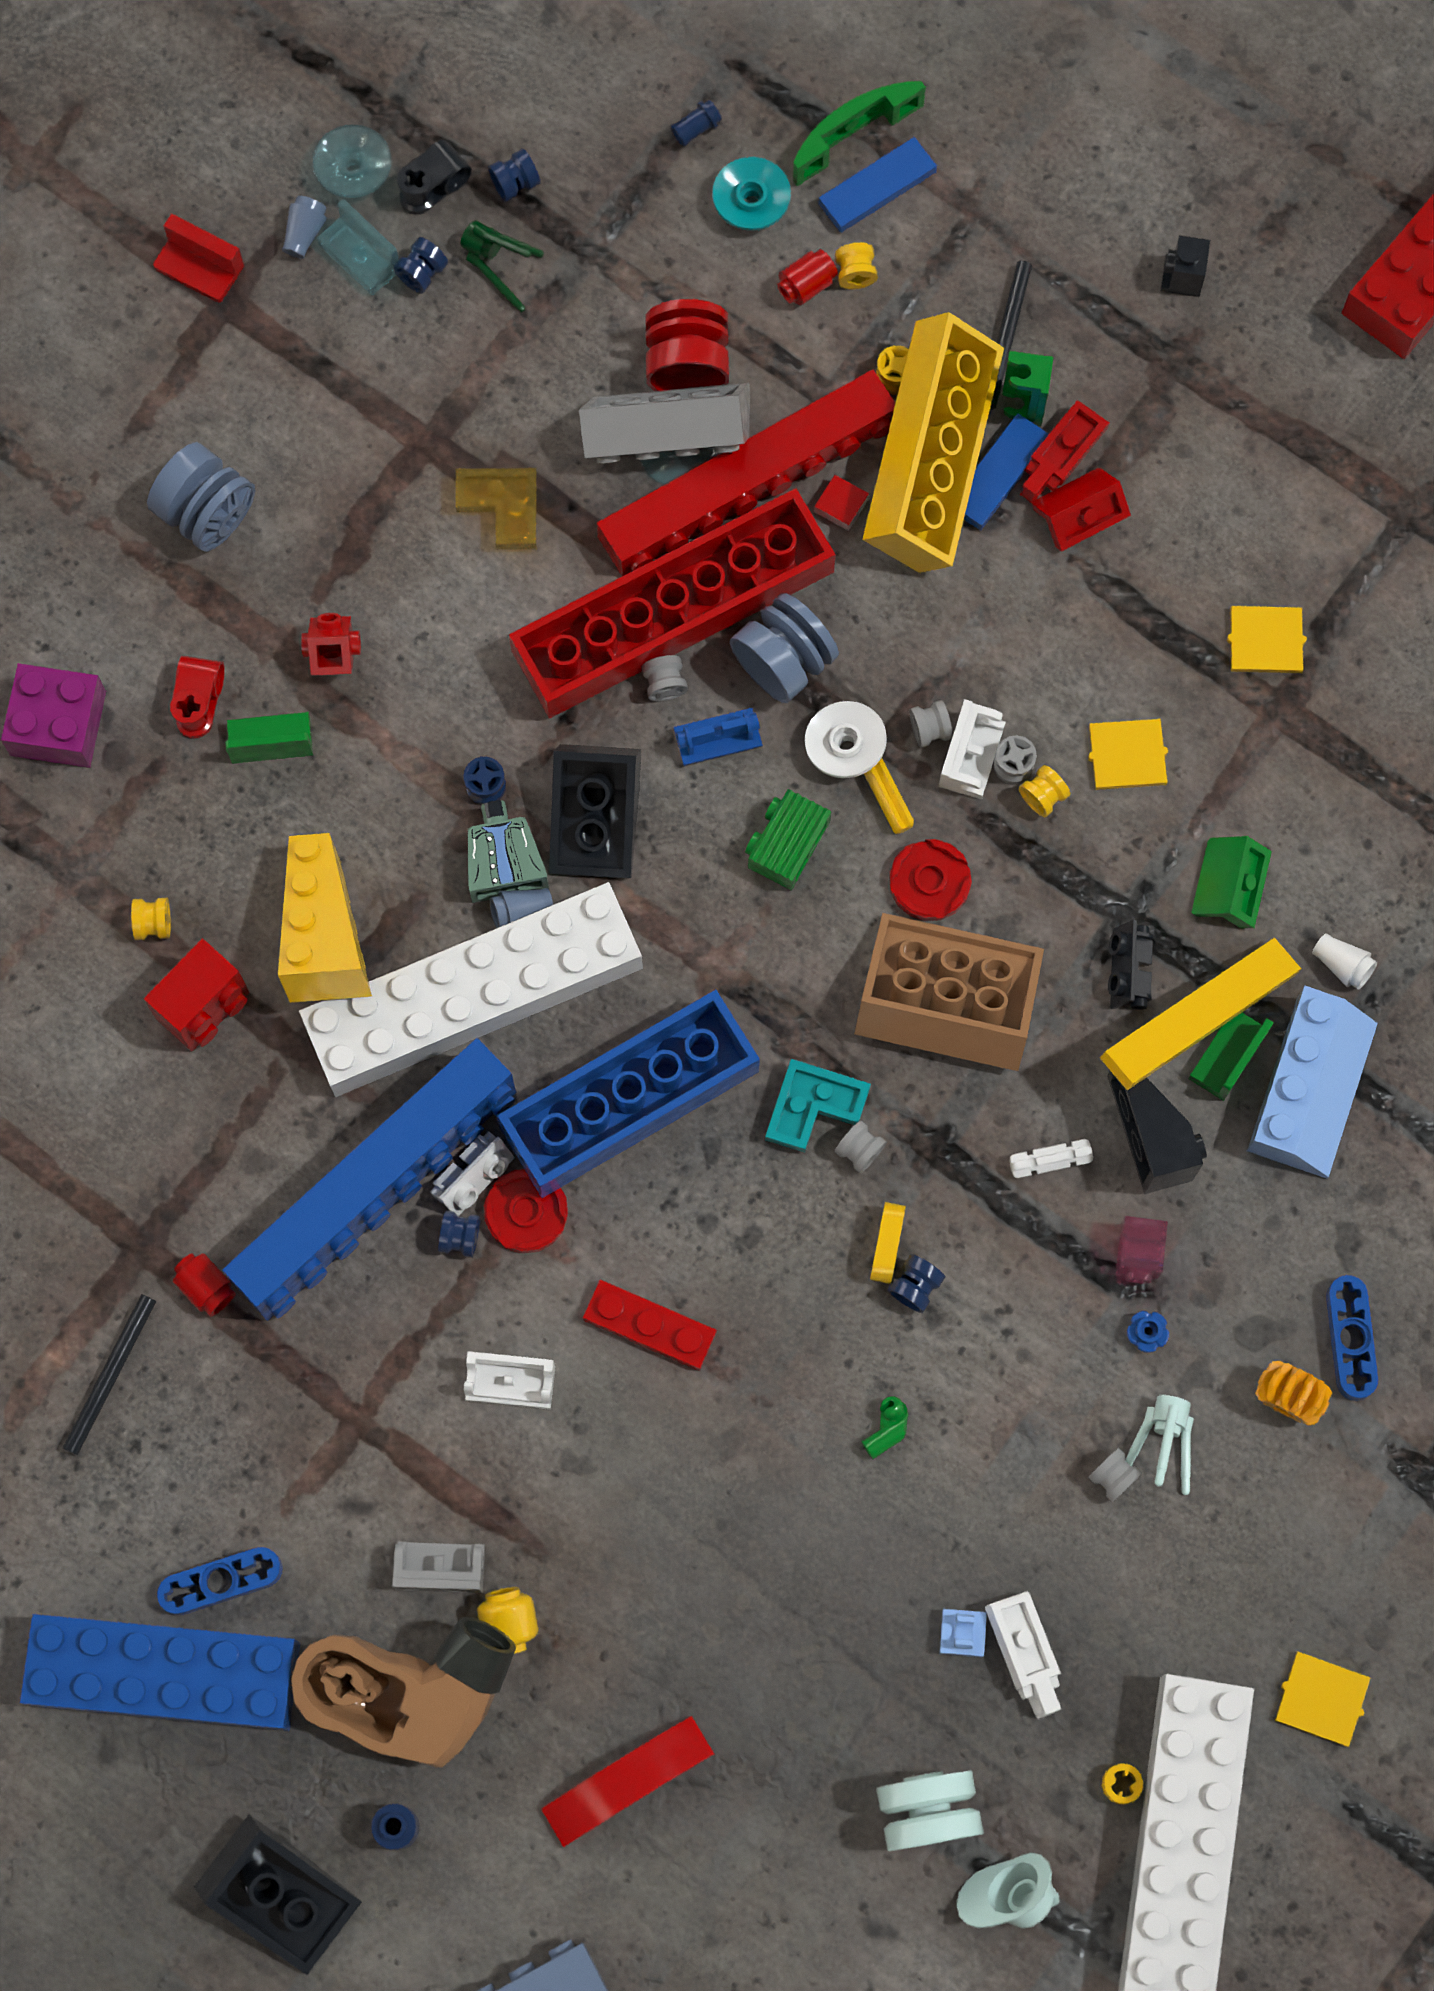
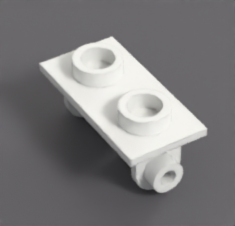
(485, 1159)

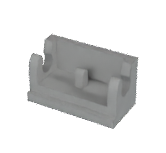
(438, 1567)

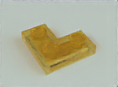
(509, 494)

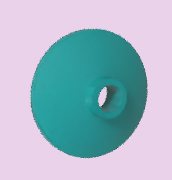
(751, 178)

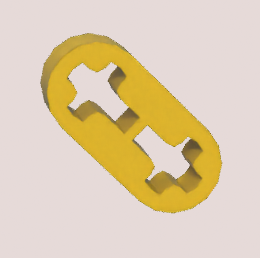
(887, 1243)

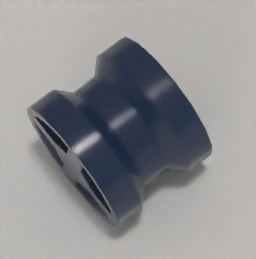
(483, 771)
(459, 1233)

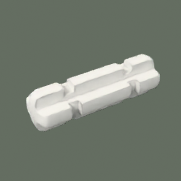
(1051, 1158)

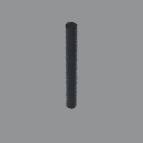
(1010, 320)
(109, 1374)

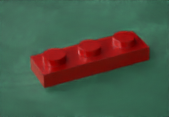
(649, 1325)

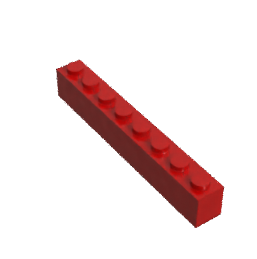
(742, 477)

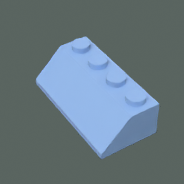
(1313, 1082)

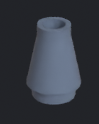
(303, 224)
(518, 904)

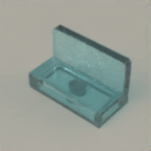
(359, 249)

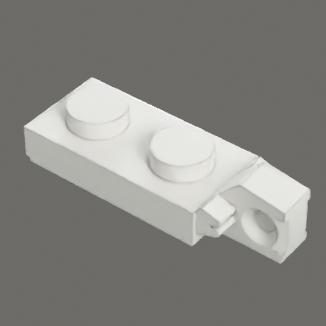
(1026, 1651)

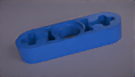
(1365, 1368)
(185, 1581)

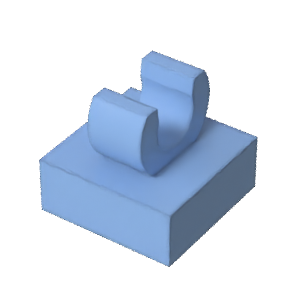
(963, 1633)

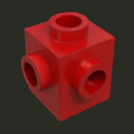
(331, 644)

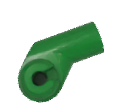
(892, 1427)

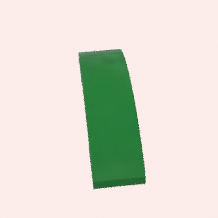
(892, 101)

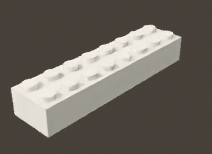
(473, 989)
(1186, 1836)

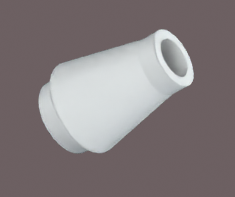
(1346, 961)

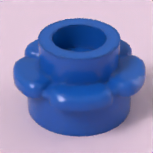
(1145, 1342)

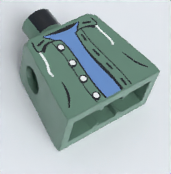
(502, 855)

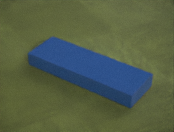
(877, 184)
(1002, 469)

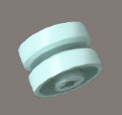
(928, 1804)

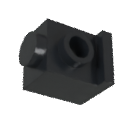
(1186, 266)

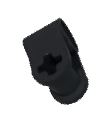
(433, 175)

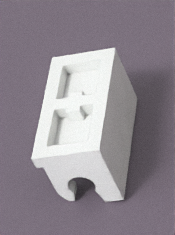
(972, 750)
(509, 1380)

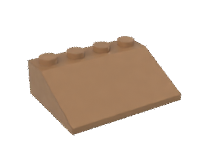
(950, 992)

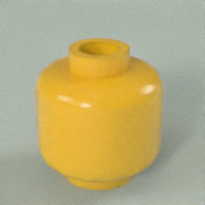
(510, 1613)

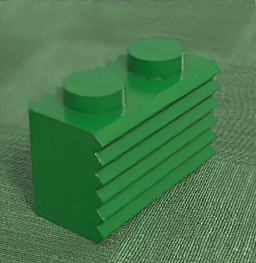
(788, 838)

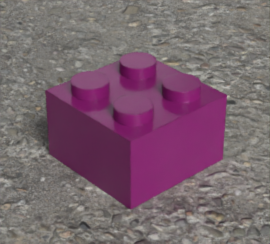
(53, 715)

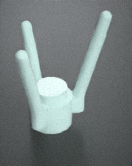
(1170, 1419)

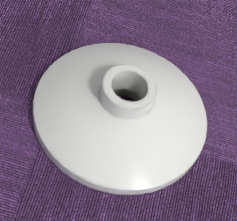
(843, 723)

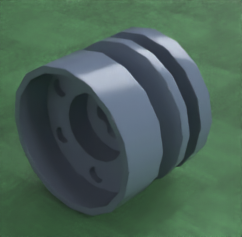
(200, 496)
(784, 648)

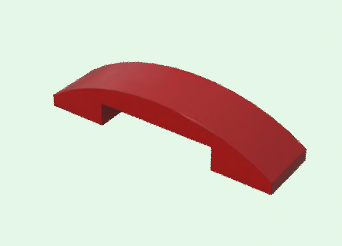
(627, 1781)

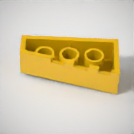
(318, 932)

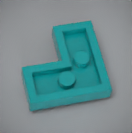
(812, 1092)

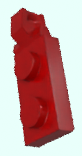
(1063, 450)

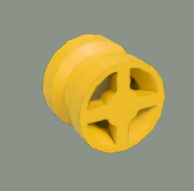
(856, 265)
(889, 361)
(1044, 791)
(151, 918)

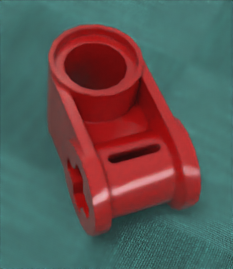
(196, 689)

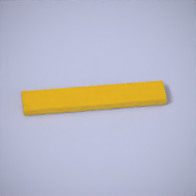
(1200, 1013)

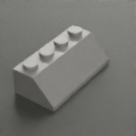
(666, 422)

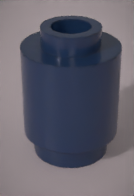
(409, 1830)

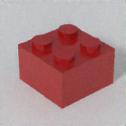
(198, 996)

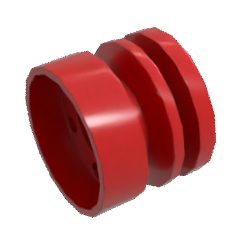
(686, 345)

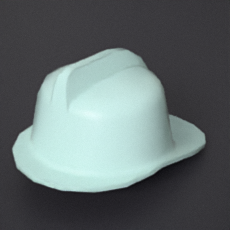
(1008, 1893)

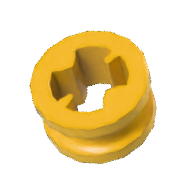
(1135, 1788)

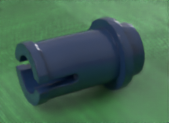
(696, 122)

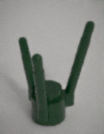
(485, 243)

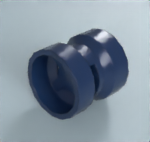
(514, 175)
(420, 265)
(916, 1283)

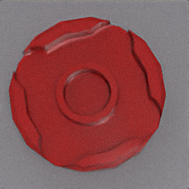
(930, 880)
(529, 1226)

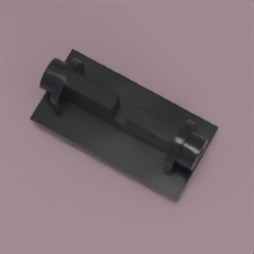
(1130, 946)

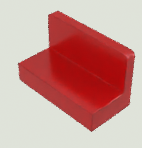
(198, 259)
(1082, 508)

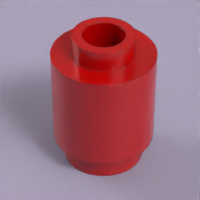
(807, 277)
(203, 1284)

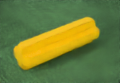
(889, 798)

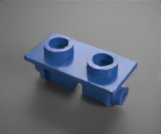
(718, 736)

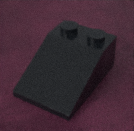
(594, 810)
(1158, 1136)
(276, 1895)

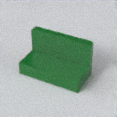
(269, 737)
(1232, 880)
(1229, 1054)

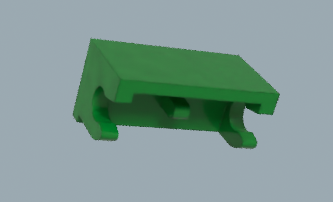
(1028, 379)

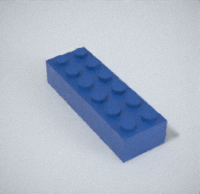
(628, 1093)
(160, 1672)

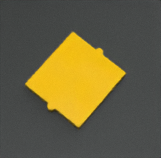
(1266, 639)
(1128, 754)
(1322, 1699)

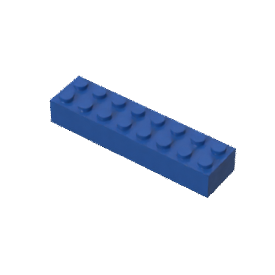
(372, 1181)

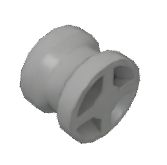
(664, 678)
(931, 723)
(1015, 750)
(860, 1146)
(1115, 1475)

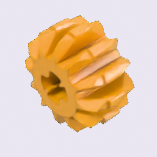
(1293, 1392)

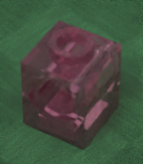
(1141, 1249)

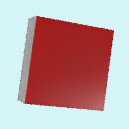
(841, 502)

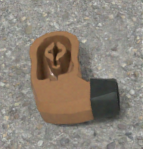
(399, 1700)

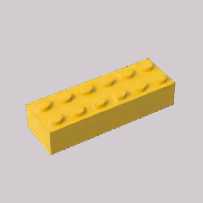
(933, 443)

